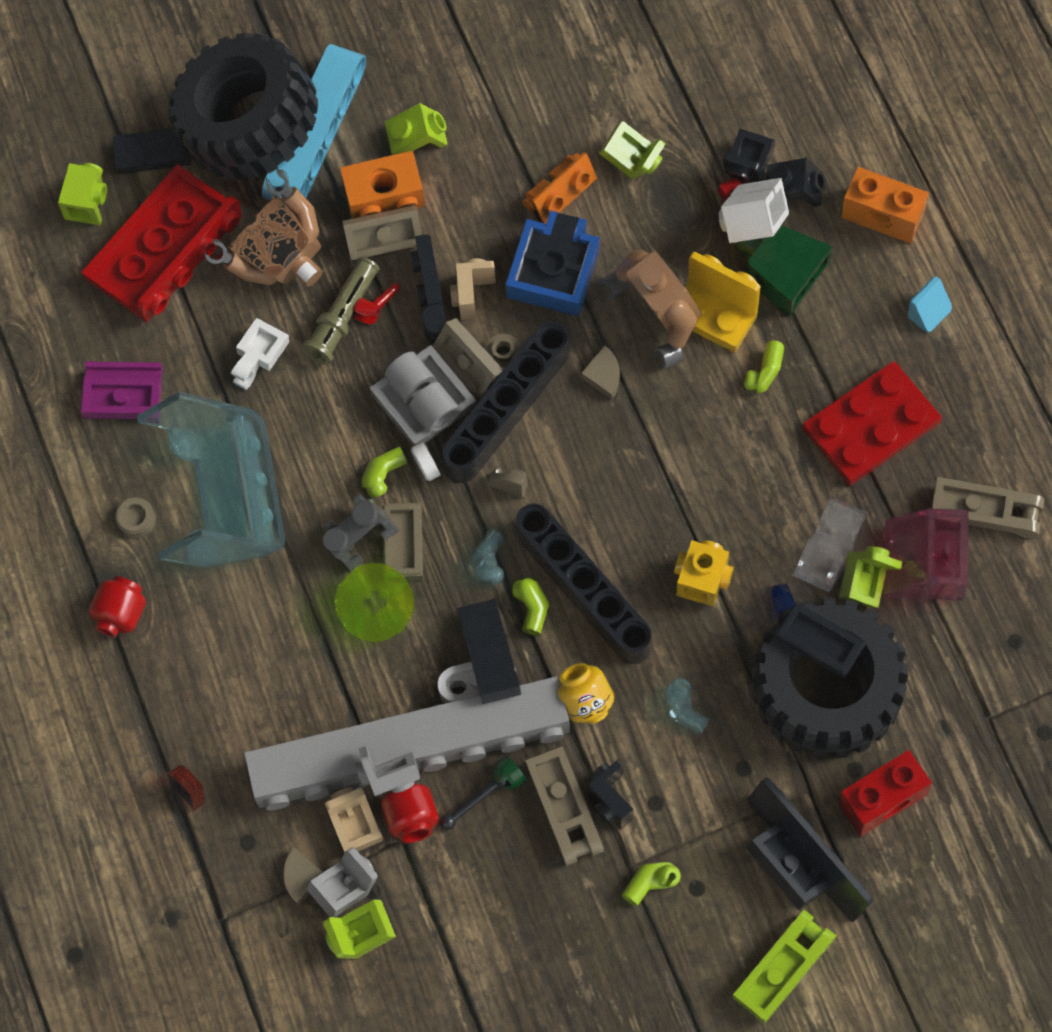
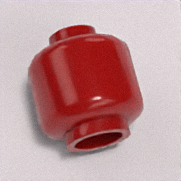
(117, 606)
(410, 813)

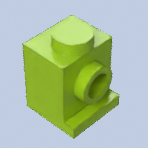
(83, 193)

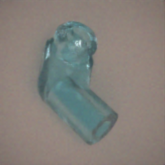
(484, 558)
(680, 707)

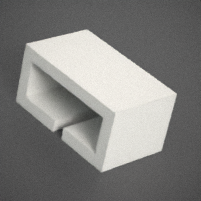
(754, 210)

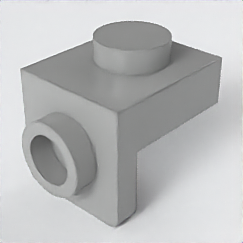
(392, 775)
(343, 883)

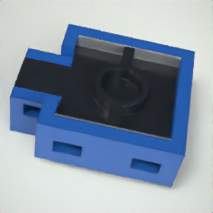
(554, 264)

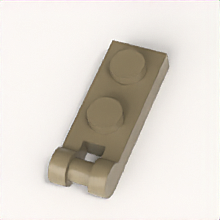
(991, 506)
(563, 804)

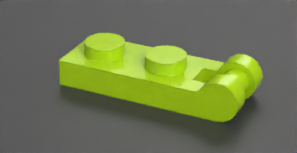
(783, 967)

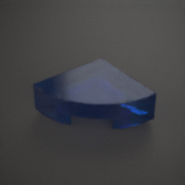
(781, 598)

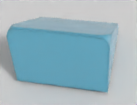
(929, 305)

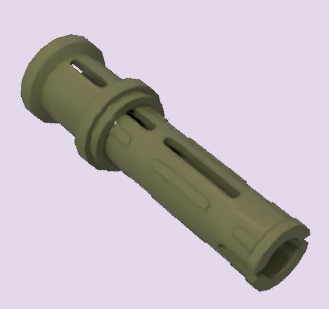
(336, 327)

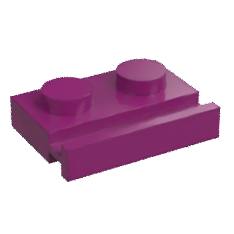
(120, 389)

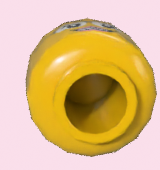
(585, 693)

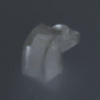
(829, 546)

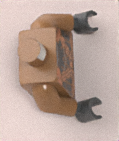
(276, 242)
(663, 296)

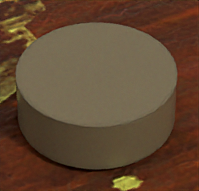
(135, 517)

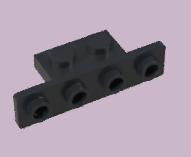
(800, 858)

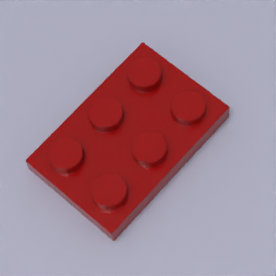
(872, 423)

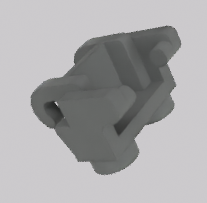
(342, 537)

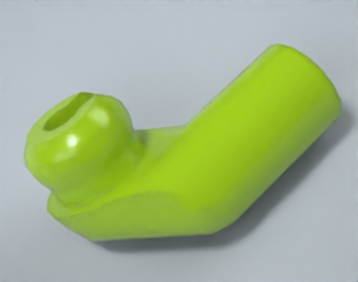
(770, 368)
(377, 470)
(535, 600)
(651, 877)

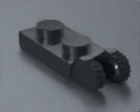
(428, 292)

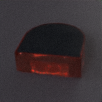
(187, 786)

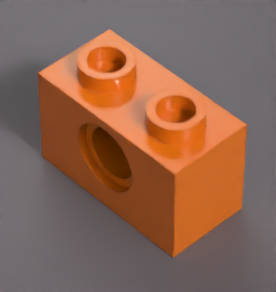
(393, 171)
(884, 205)

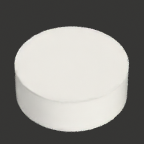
(425, 461)

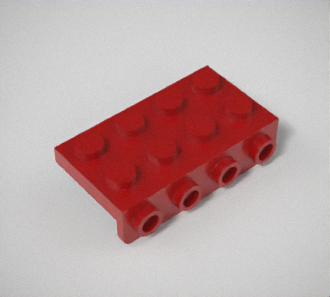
(162, 243)

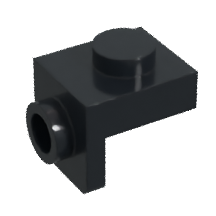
(748, 157)
(800, 180)
(609, 802)

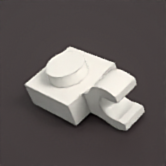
(258, 347)

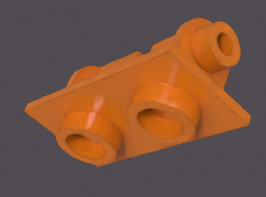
(568, 182)

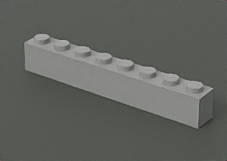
(433, 734)

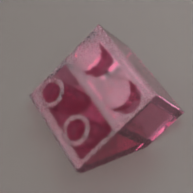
(931, 552)

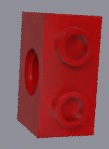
(884, 793)

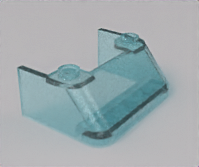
(232, 479)

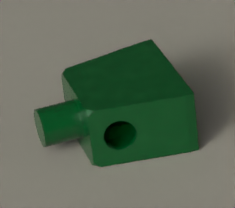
(786, 265)

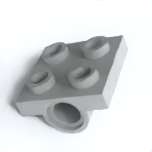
(422, 395)

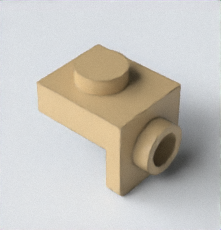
(470, 273)
(353, 819)

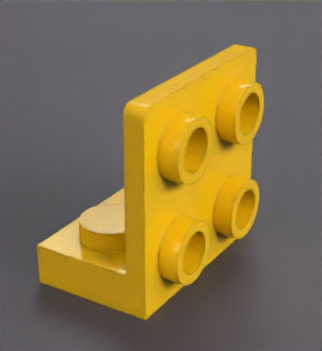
(724, 298)

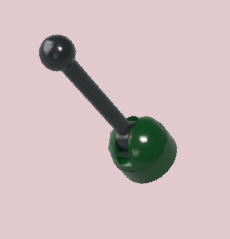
(505, 776)

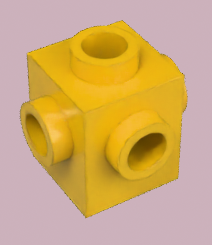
(703, 572)

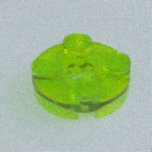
(359, 586)

